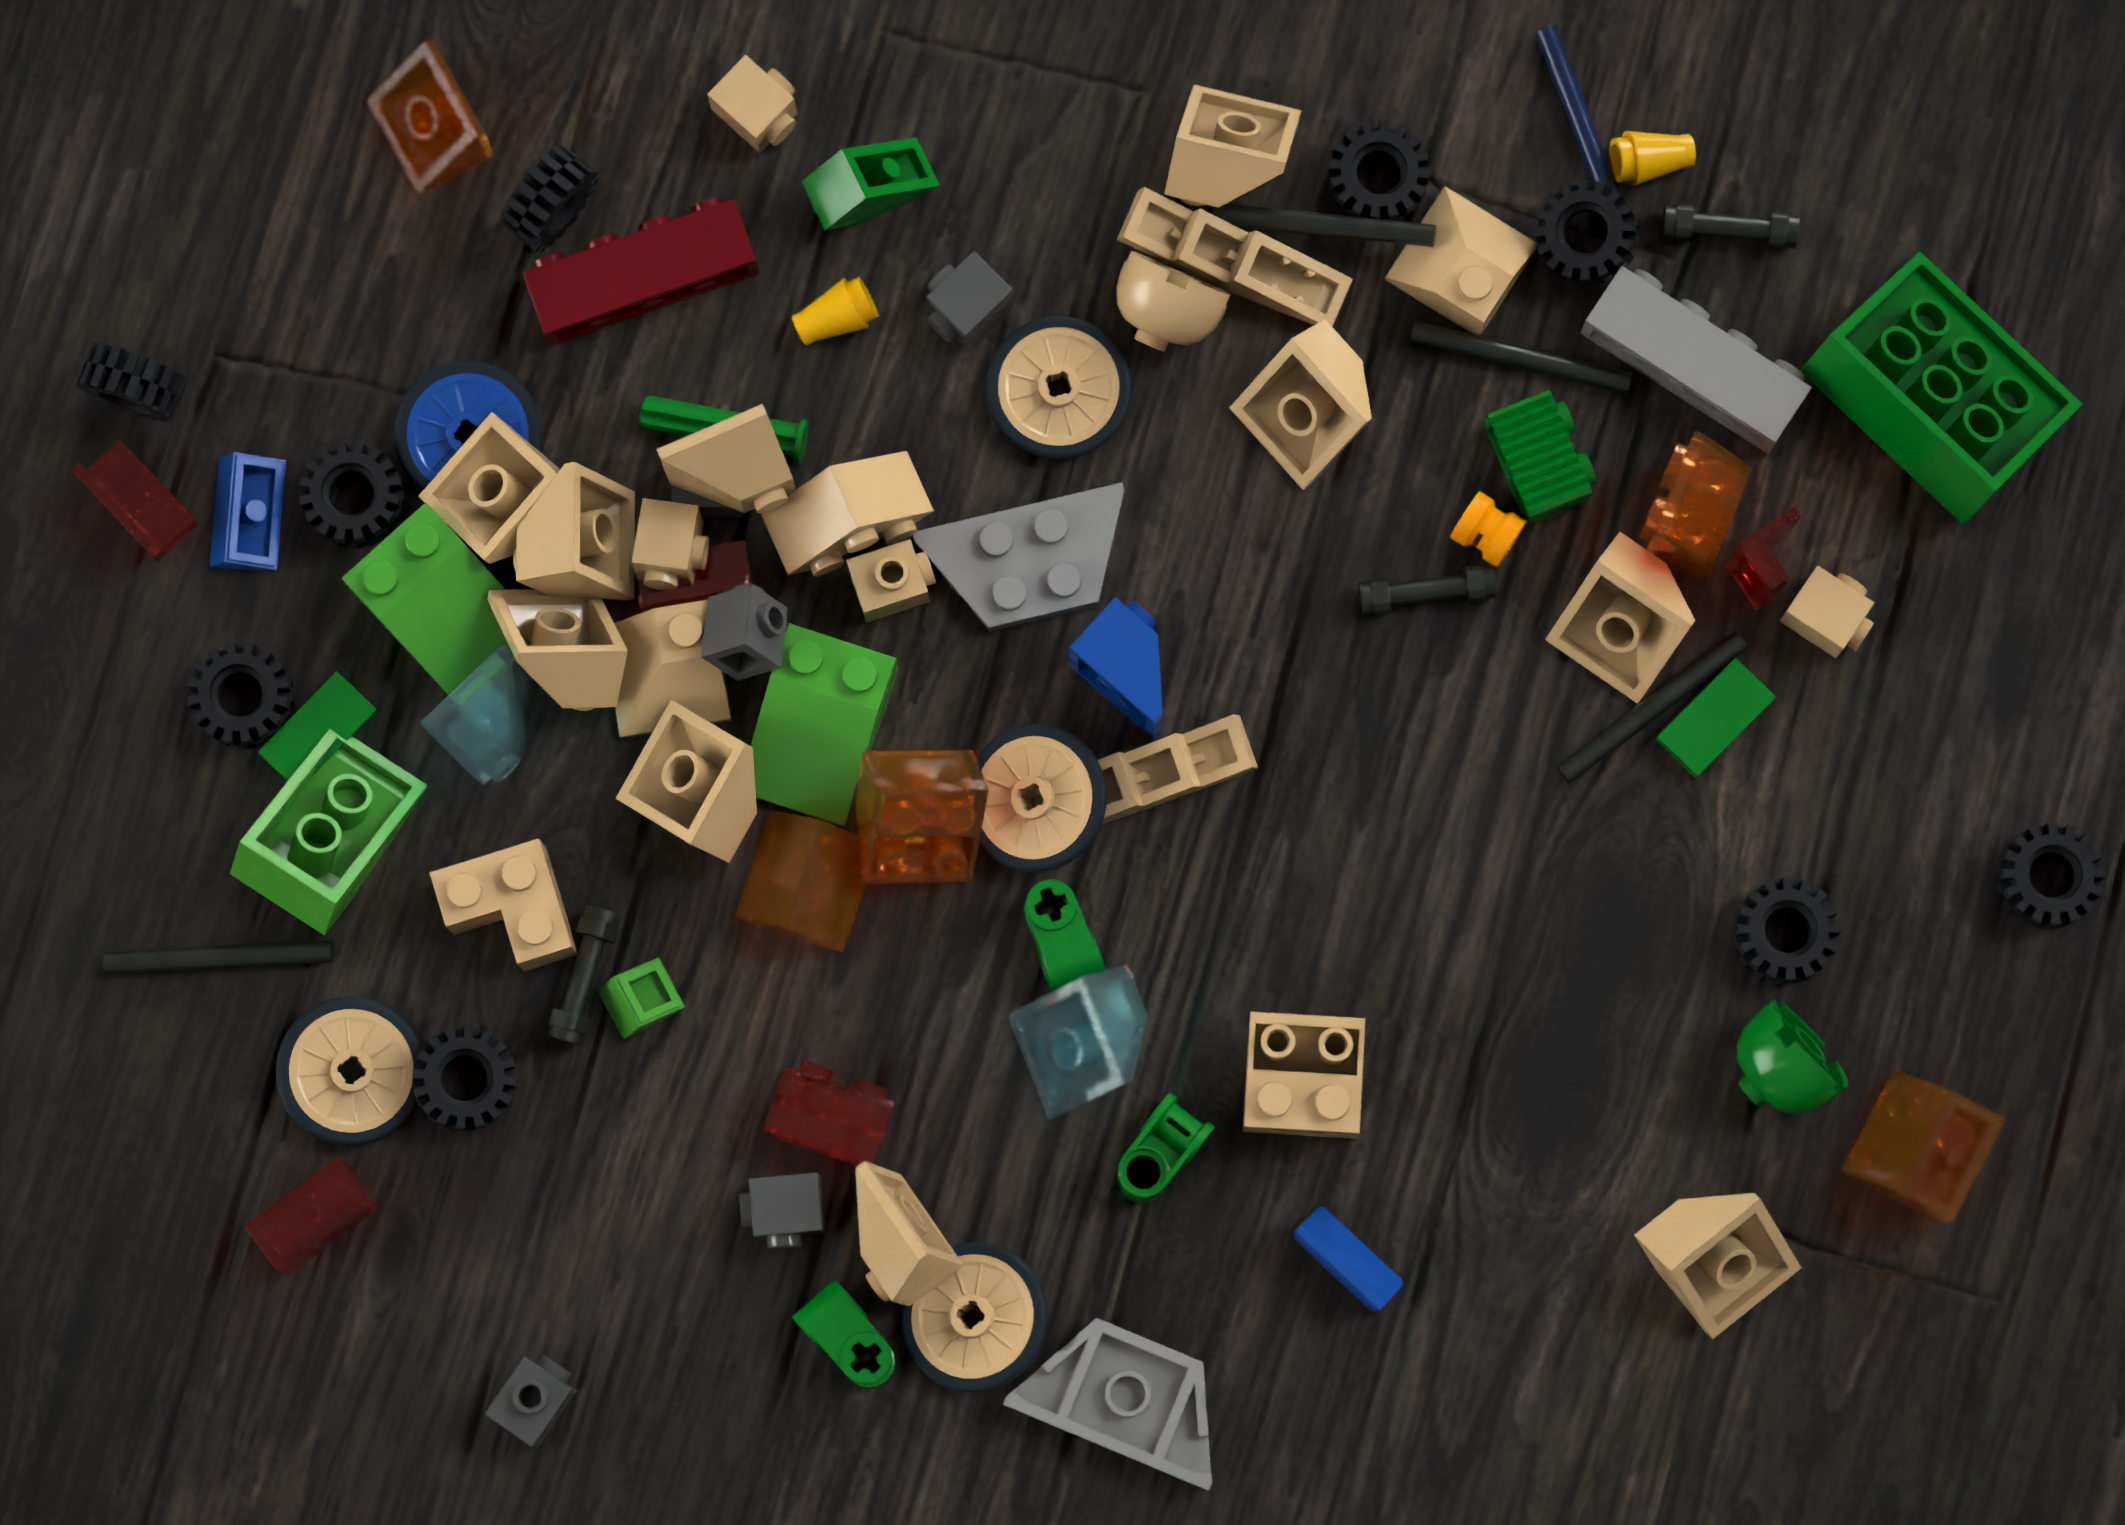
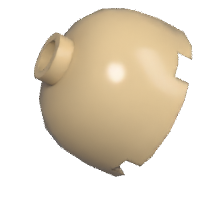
(1167, 303)

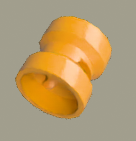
(1488, 529)

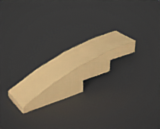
(1234, 259)
(1172, 767)

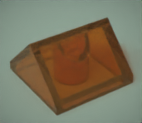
(429, 120)
(804, 881)

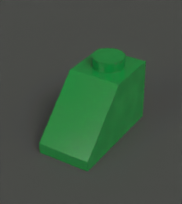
(869, 182)

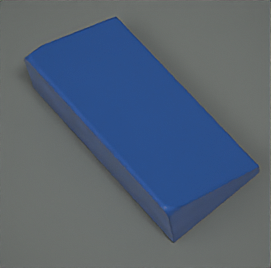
(247, 512)
(1348, 1259)

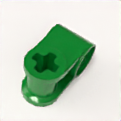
(1062, 946)
(1163, 1148)
(840, 1330)

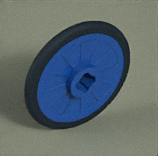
(448, 397)

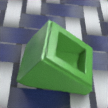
(640, 997)

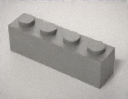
(1696, 358)

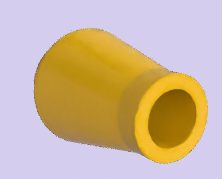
(1646, 156)
(836, 312)

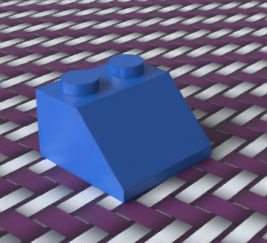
(1122, 663)

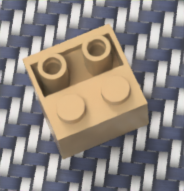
(1304, 1075)

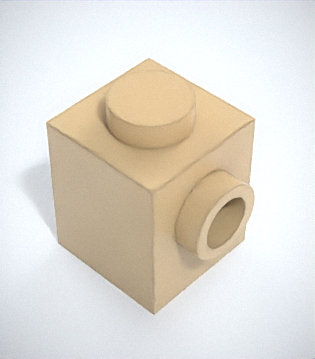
(755, 103)
(669, 544)
(891, 579)
(1830, 612)

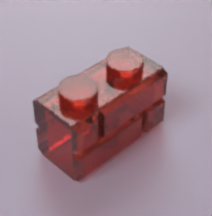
(830, 1116)
(312, 1216)

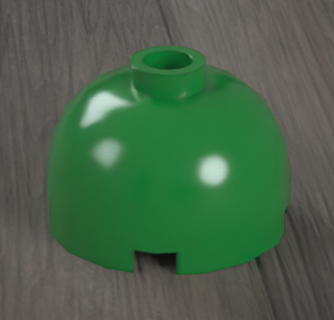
(1786, 1062)

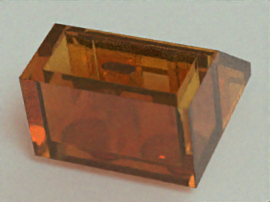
(1699, 506)
(919, 816)
(1923, 1146)

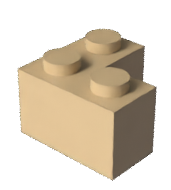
(847, 512)
(514, 887)

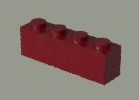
(640, 271)

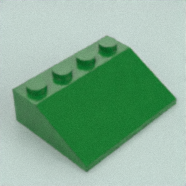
(1940, 387)

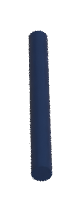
(1575, 106)

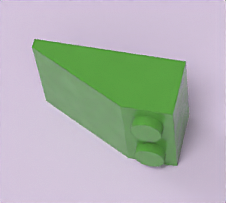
(431, 597)
(818, 723)
(326, 831)

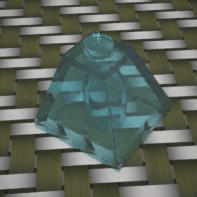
(485, 718)
(1082, 1038)

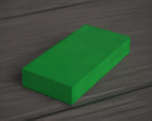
(332, 707)
(1715, 718)

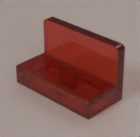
(137, 500)
(1755, 564)
(725, 569)

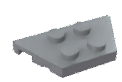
(1028, 557)
(1126, 1399)

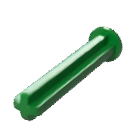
(688, 418)

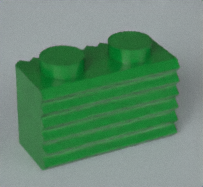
(1539, 456)

